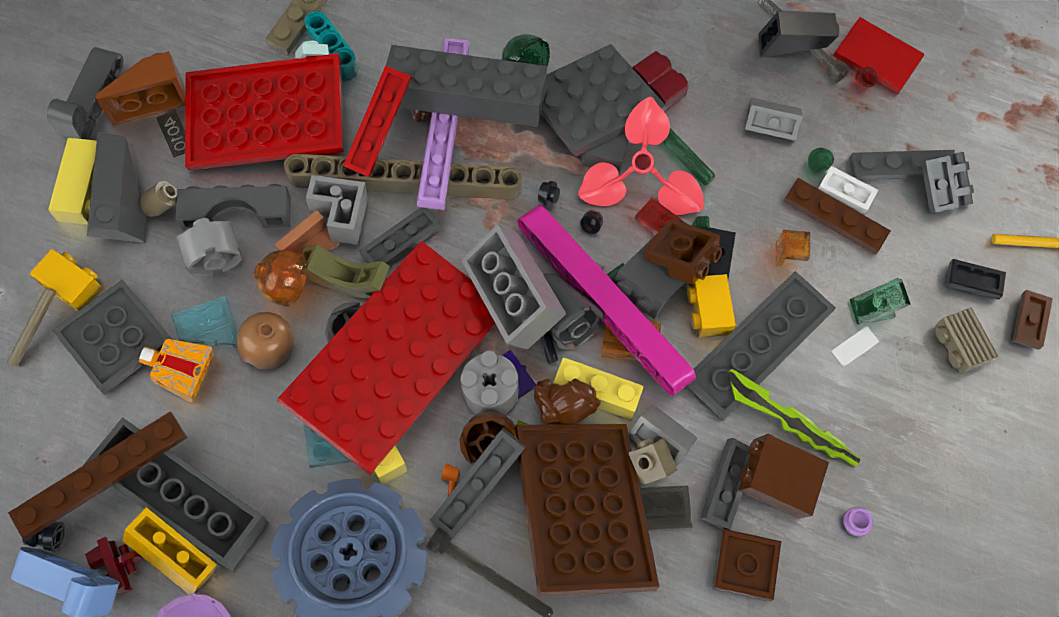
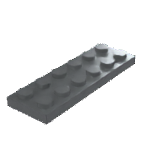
(760, 342)

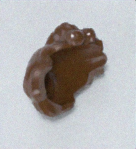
(565, 402)

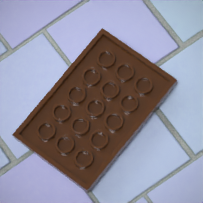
(584, 510)

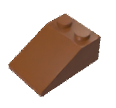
(143, 90)

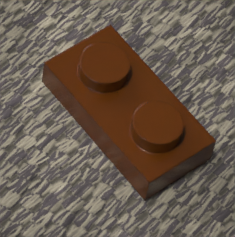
(1032, 320)

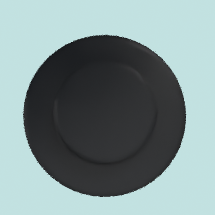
(548, 193)

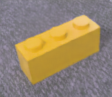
(169, 551)

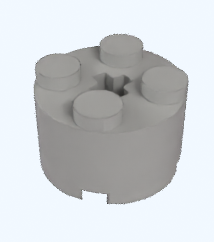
(209, 247)
(490, 369)

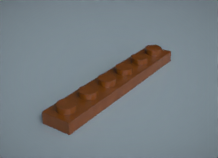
(97, 475)

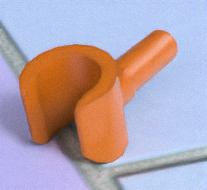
(450, 474)

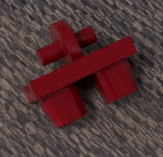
(108, 554)

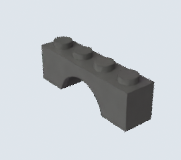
(268, 203)

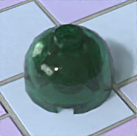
(527, 49)

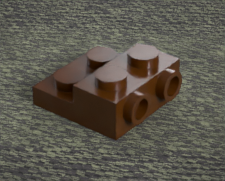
(684, 250)

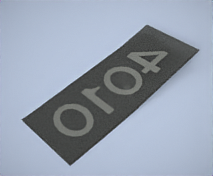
(173, 132)

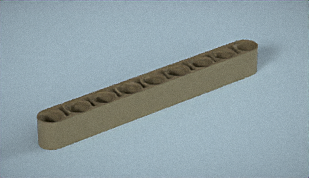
(393, 169)

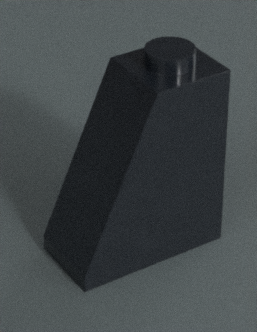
(797, 32)

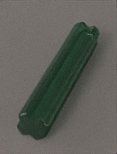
(689, 158)

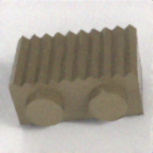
(965, 341)

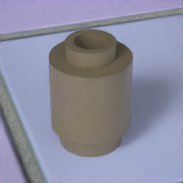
(158, 199)

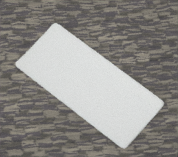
(855, 346)

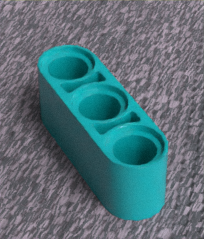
(329, 35)

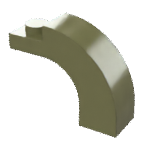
(343, 275)

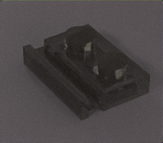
(667, 508)

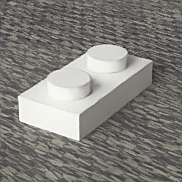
(848, 190)

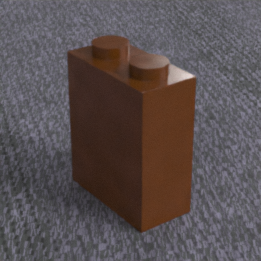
(783, 476)

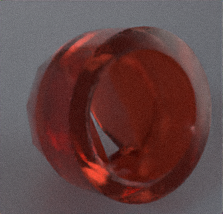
(866, 78)

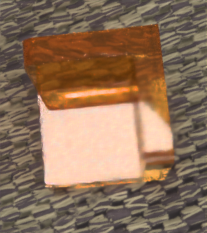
(792, 246)

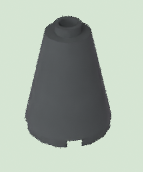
(581, 314)

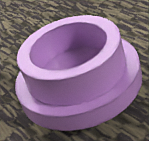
(858, 521)

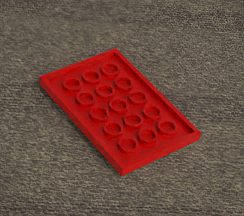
(263, 112)

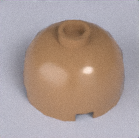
(265, 340)

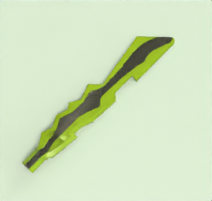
(791, 419)

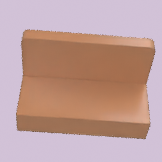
(307, 233)

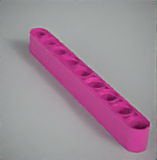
(625, 318)

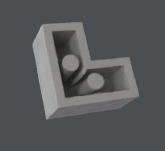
(340, 201)

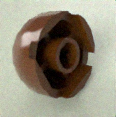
(481, 431)

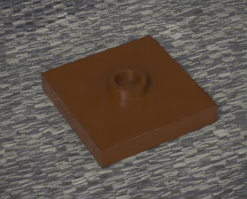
(747, 565)

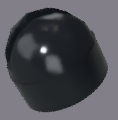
(587, 219)

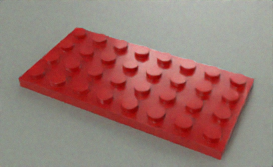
(390, 358)

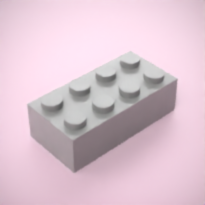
(513, 287)

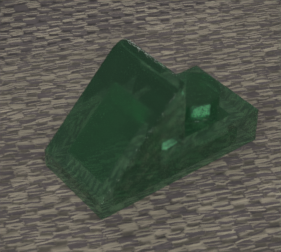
(880, 302)

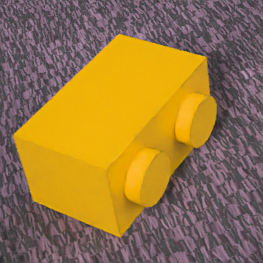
(73, 284)
(712, 306)

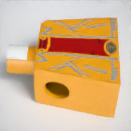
(178, 366)

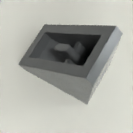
(608, 152)

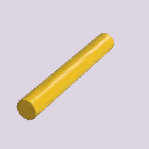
(1021, 240)

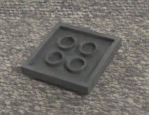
(110, 336)

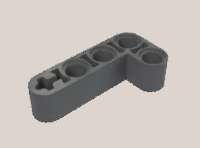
(81, 111)

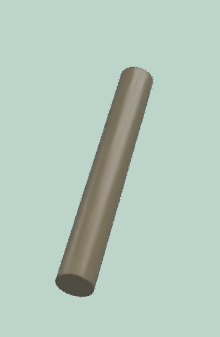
(31, 326)

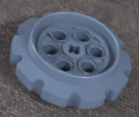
(300, 547)

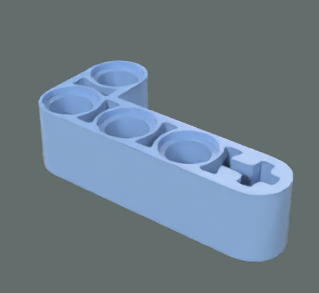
(81, 589)

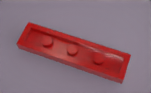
(377, 121)

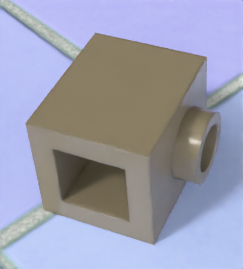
(652, 460)

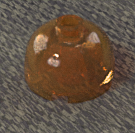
(281, 277)

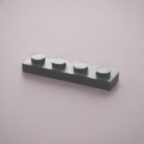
(893, 164)
(478, 482)

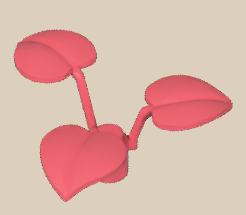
(644, 125)

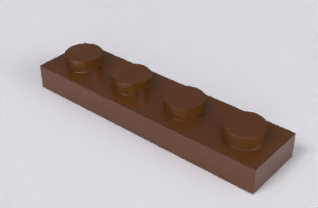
(837, 216)

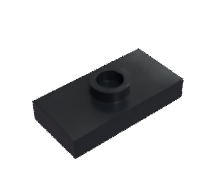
(726, 242)
(976, 279)

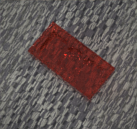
(655, 216)

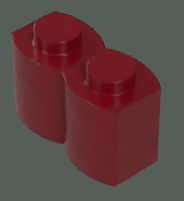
(662, 79)

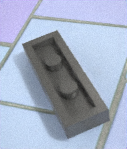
(401, 237)
(724, 493)

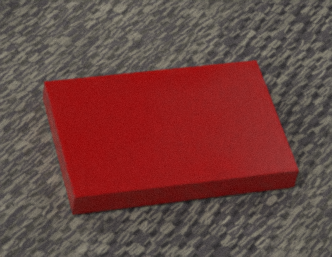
(875, 48)

